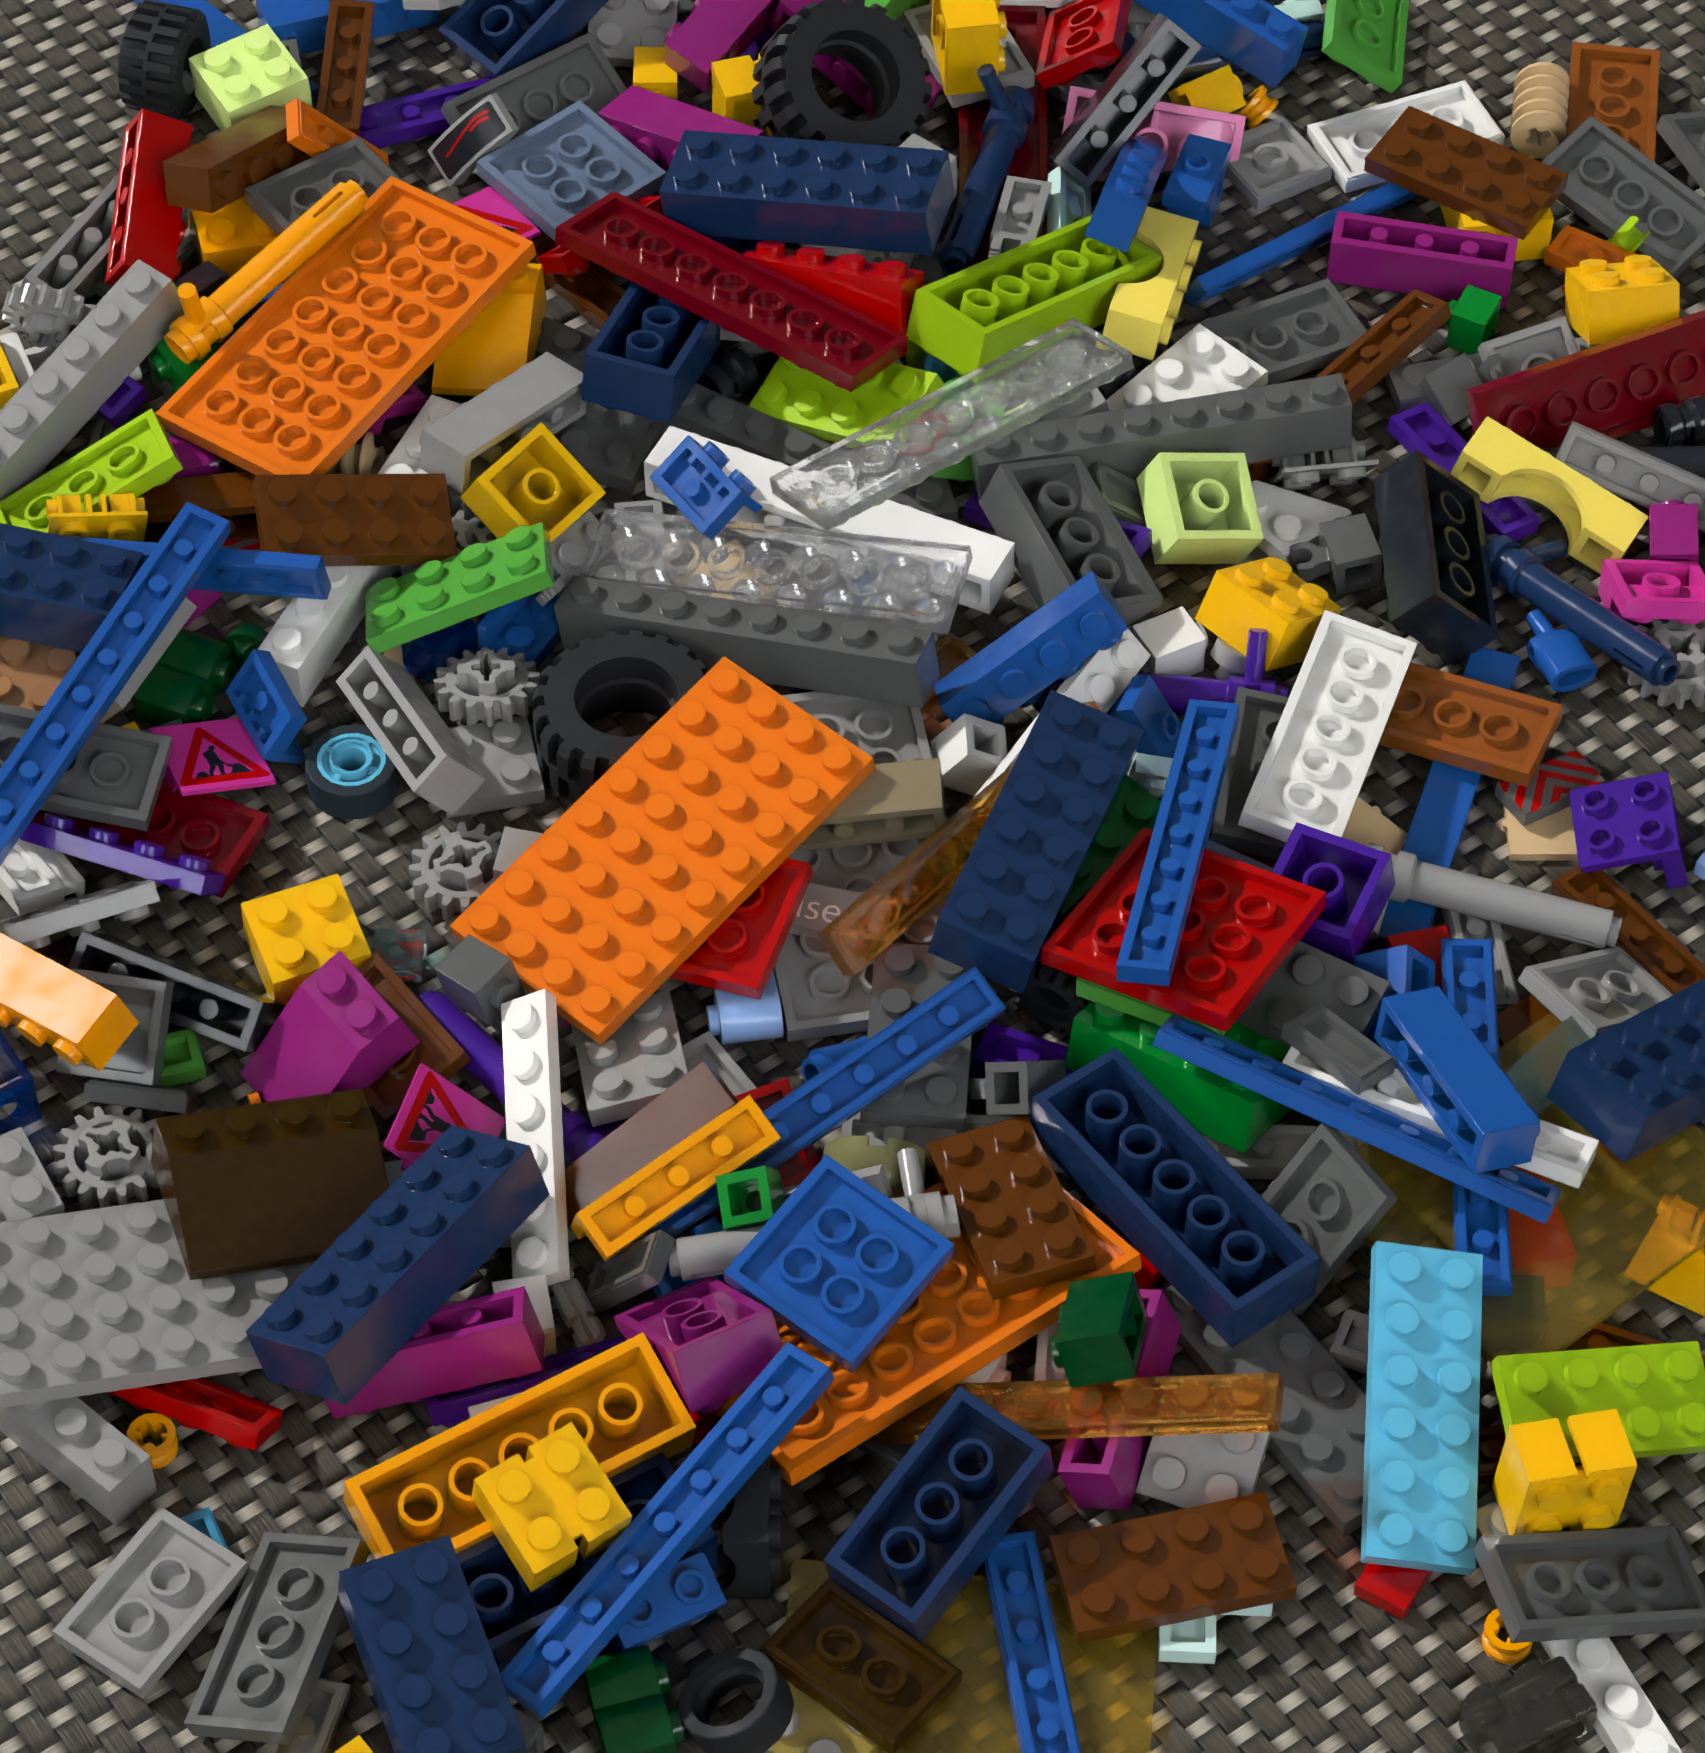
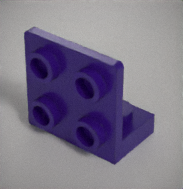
(1629, 825)

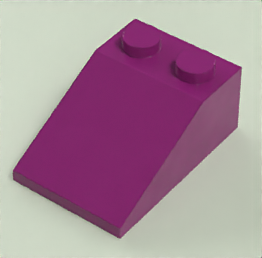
(329, 1037)
(706, 1340)

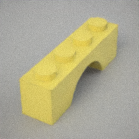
(1146, 311)
(1505, 465)

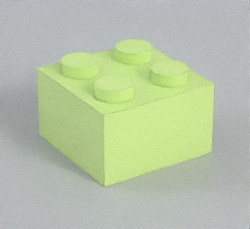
(247, 77)
(1200, 508)

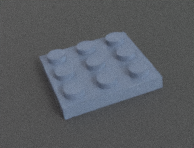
(568, 167)

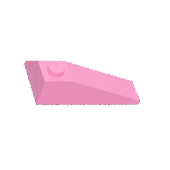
(1169, 126)

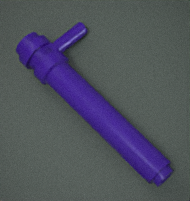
(1179, 689)
(489, 1071)

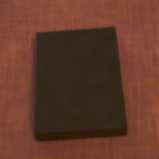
(861, 1666)

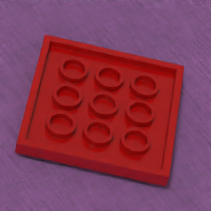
(1231, 944)

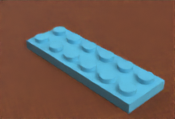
(1422, 1409)

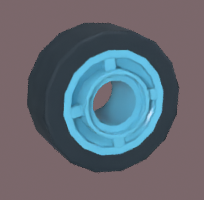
(350, 773)

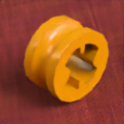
(1257, 106)
(157, 1427)
(1499, 1650)

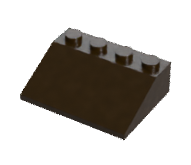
(267, 1179)

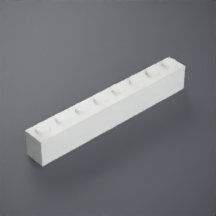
(992, 556)
(316, 630)

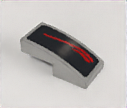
(472, 138)

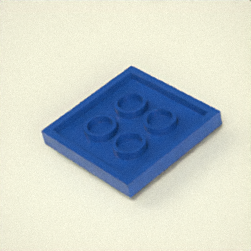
(839, 1263)

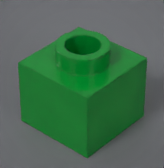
(1472, 319)
(738, 1191)

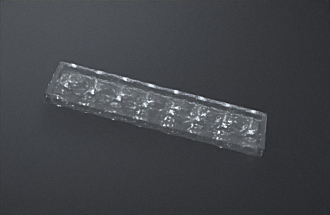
(950, 424)
(785, 567)

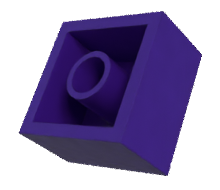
(1355, 883)

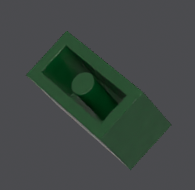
(1100, 1330)

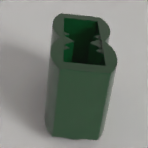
(185, 680)
(629, 1703)

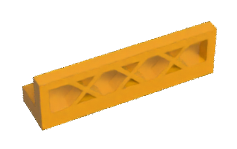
(675, 1178)

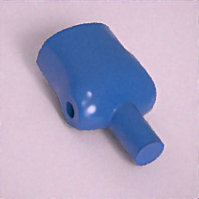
(1559, 654)

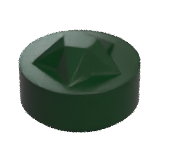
(243, 639)

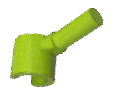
(1628, 236)

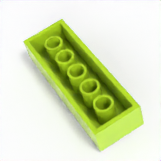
(1023, 295)

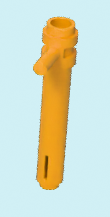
(214, 317)

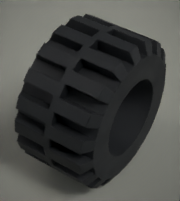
(155, 57)

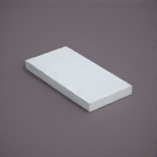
(1351, 137)

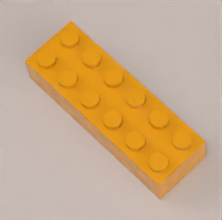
(614, 1400)

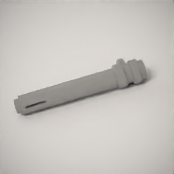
(1499, 902)
(713, 1252)

